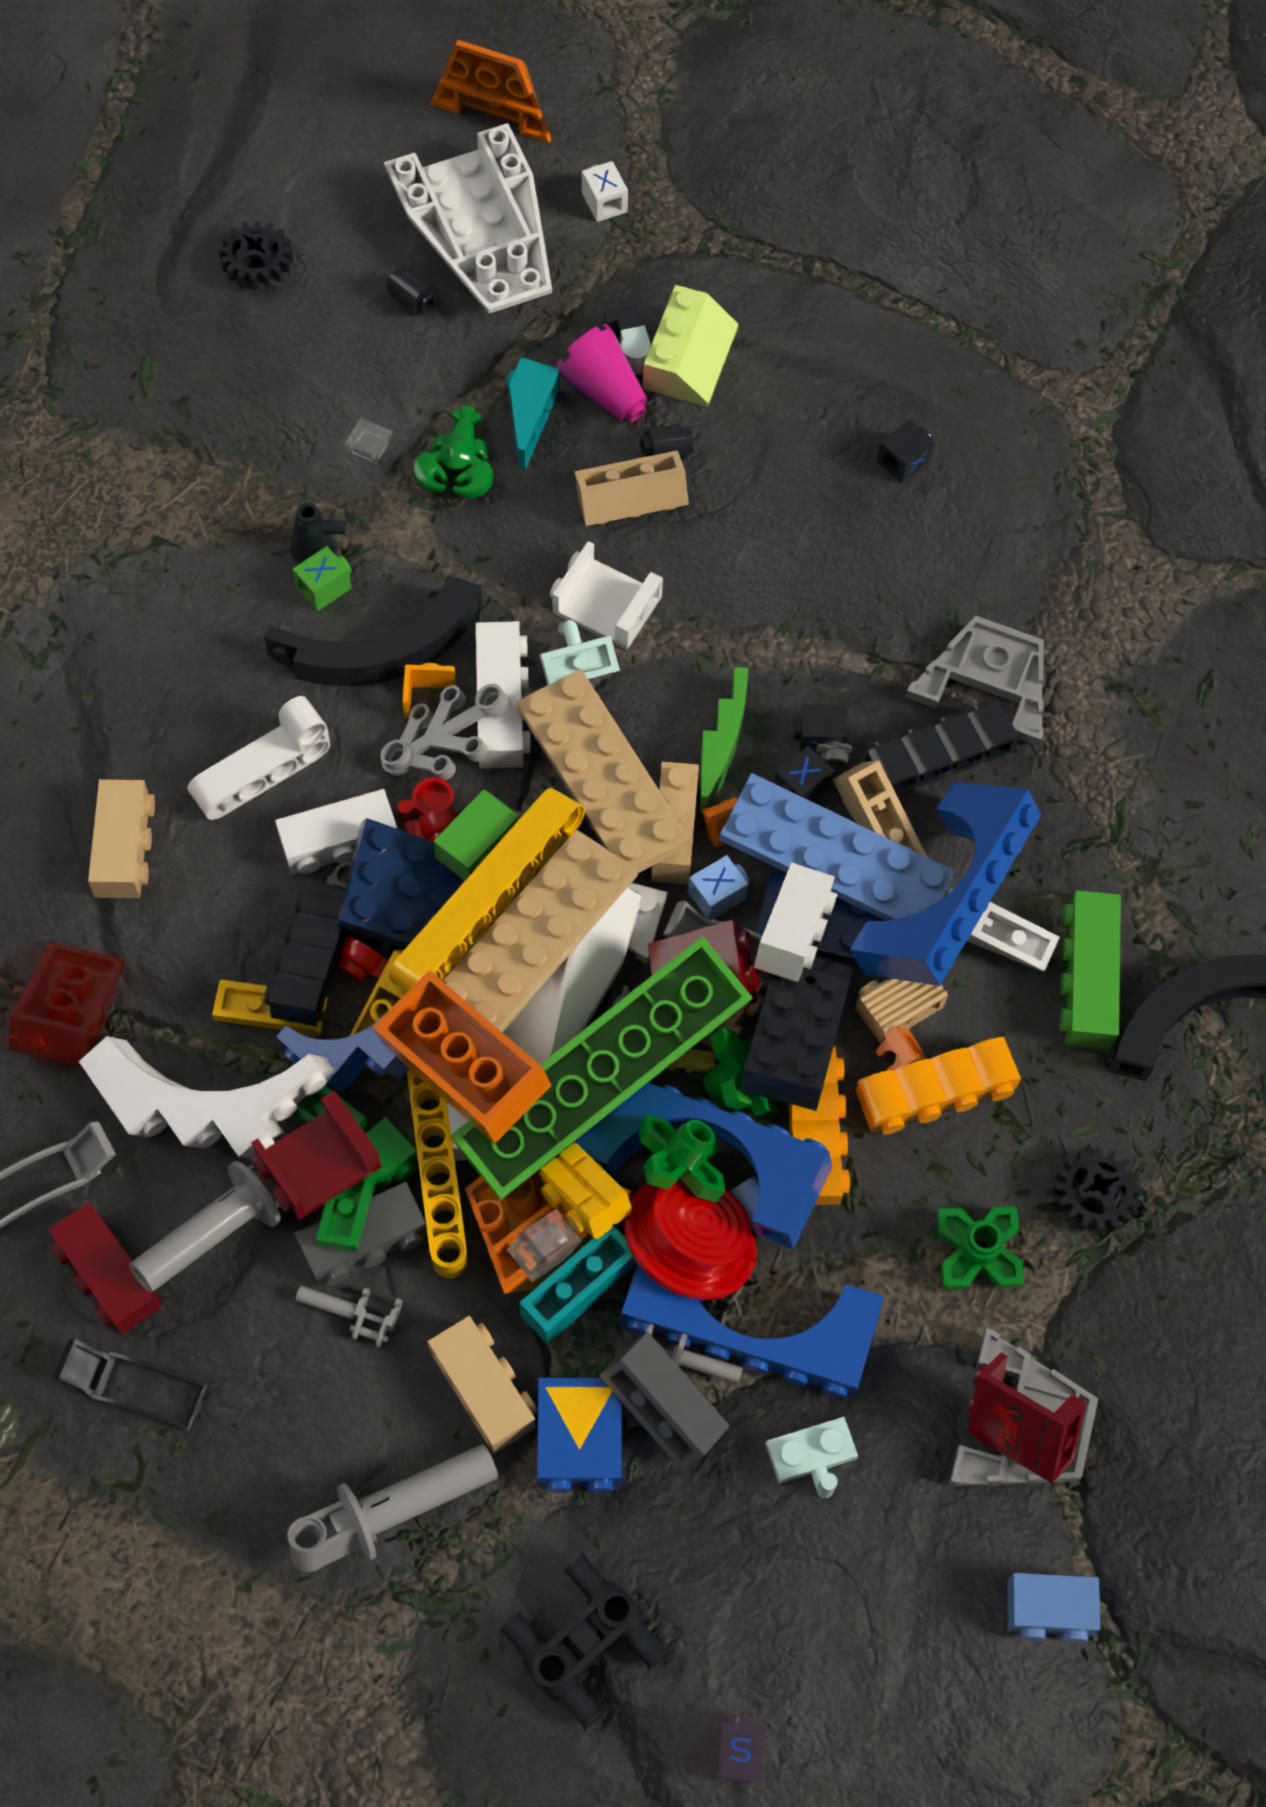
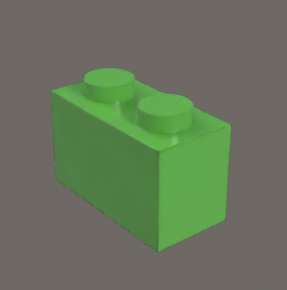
(474, 834)

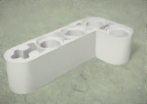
(264, 762)

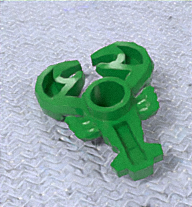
(457, 453)

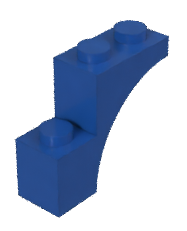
(346, 1055)

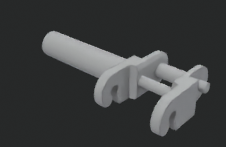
(352, 1311)
(700, 1362)

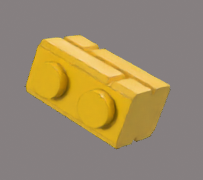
(584, 1191)

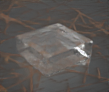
(368, 440)

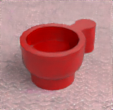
(427, 797)
(431, 824)
(360, 960)

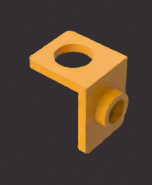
(425, 676)

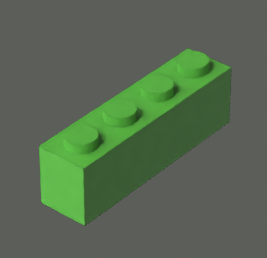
(1092, 970)

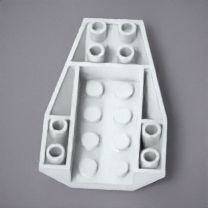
(480, 217)
(578, 985)

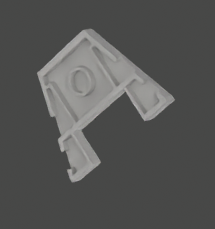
(995, 662)
(1045, 1388)

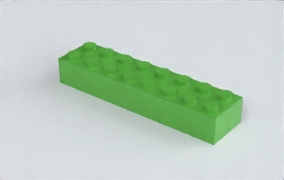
(610, 1064)

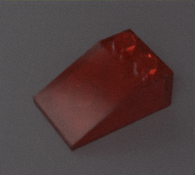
(64, 1004)

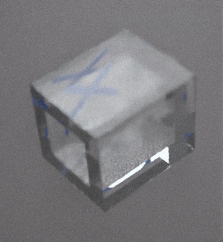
(544, 1245)

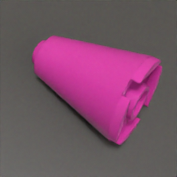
(604, 374)

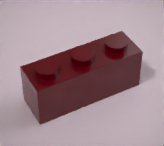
(102, 1269)

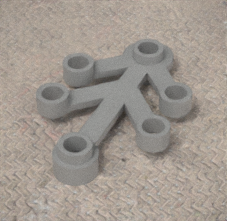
(405, 754)

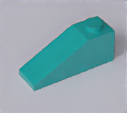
(532, 395)

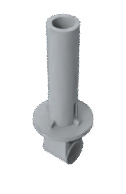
(207, 1228)
(354, 1523)

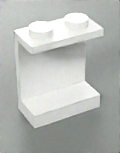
(604, 598)

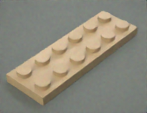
(603, 772)
(540, 929)

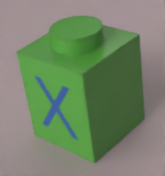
(323, 578)

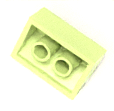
(689, 347)

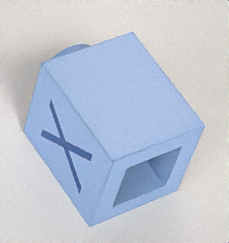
(718, 887)

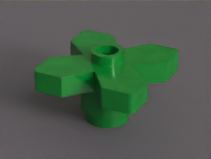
(725, 1077)
(681, 1156)
(993, 1259)

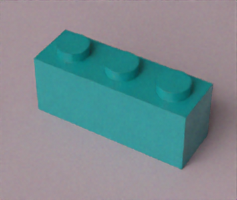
(577, 1285)

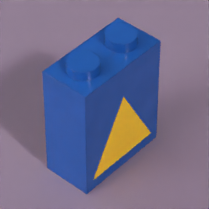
(578, 1435)

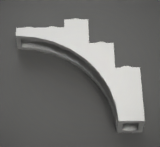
(149, 1100)

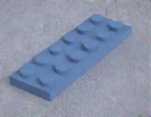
(866, 866)

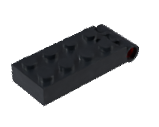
(797, 1034)

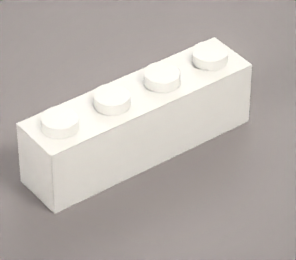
(499, 663)

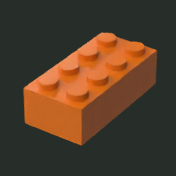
(462, 1056)

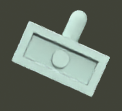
(593, 657)
(812, 1453)

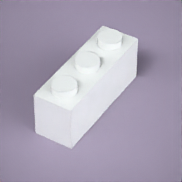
(329, 831)
(796, 922)

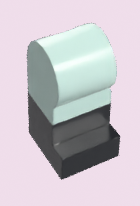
(630, 333)

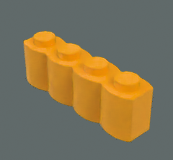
(938, 1084)
(825, 1128)

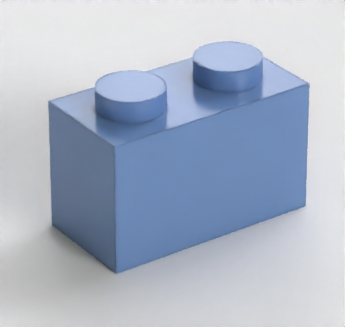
(1053, 1606)

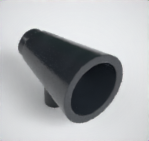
(313, 533)

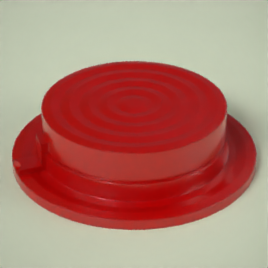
(691, 1242)

